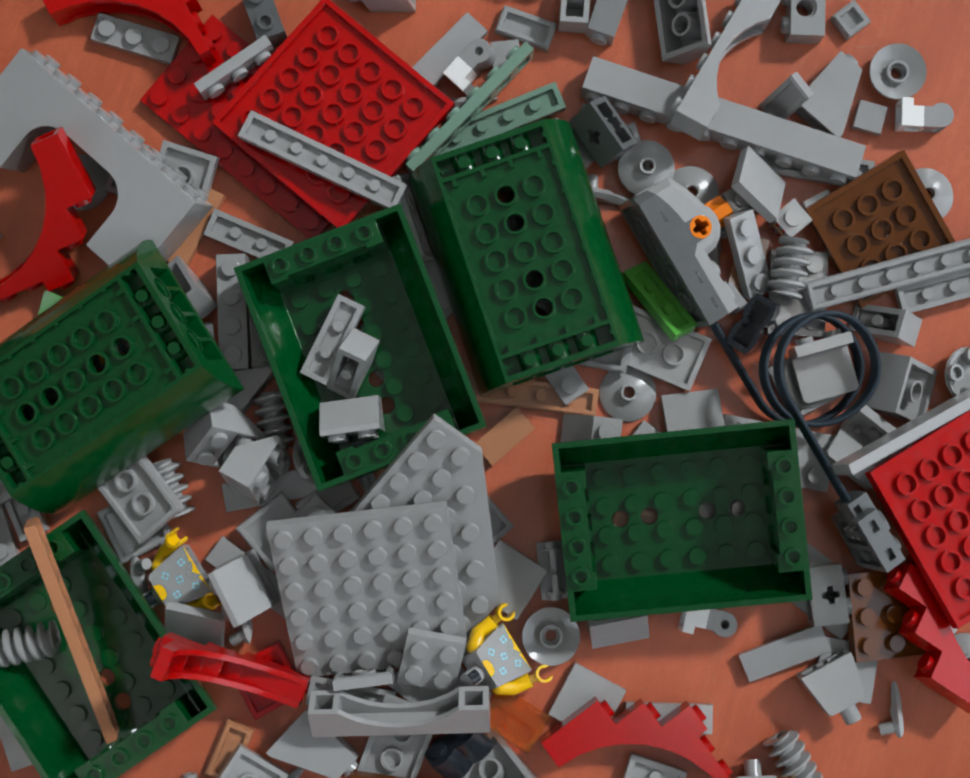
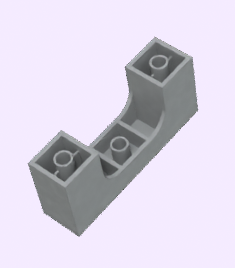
(151, 196)

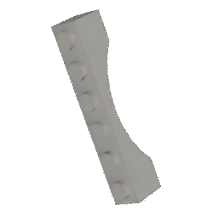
(701, 102)
(343, 715)

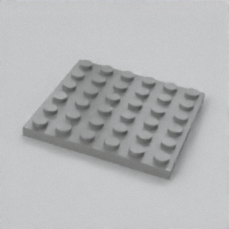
(361, 581)

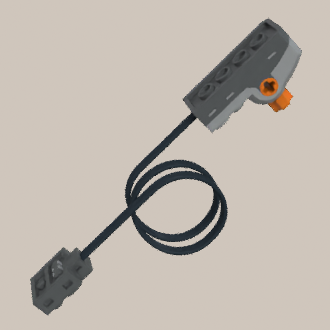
(676, 238)

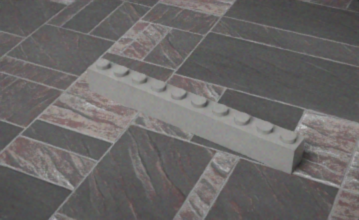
(732, 126)

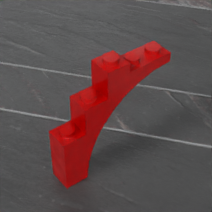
(175, 14)
(65, 185)
(925, 625)
(185, 659)
(594, 728)

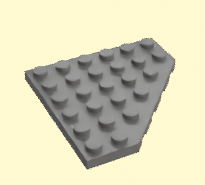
(448, 468)

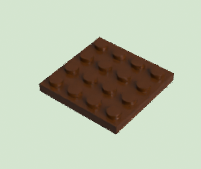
(878, 218)

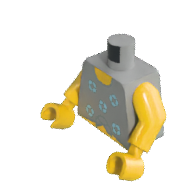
(179, 576)
(495, 658)

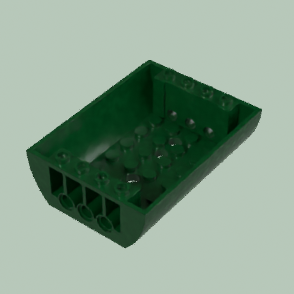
(488, 263)
(416, 352)
(109, 415)
(681, 556)
(47, 699)

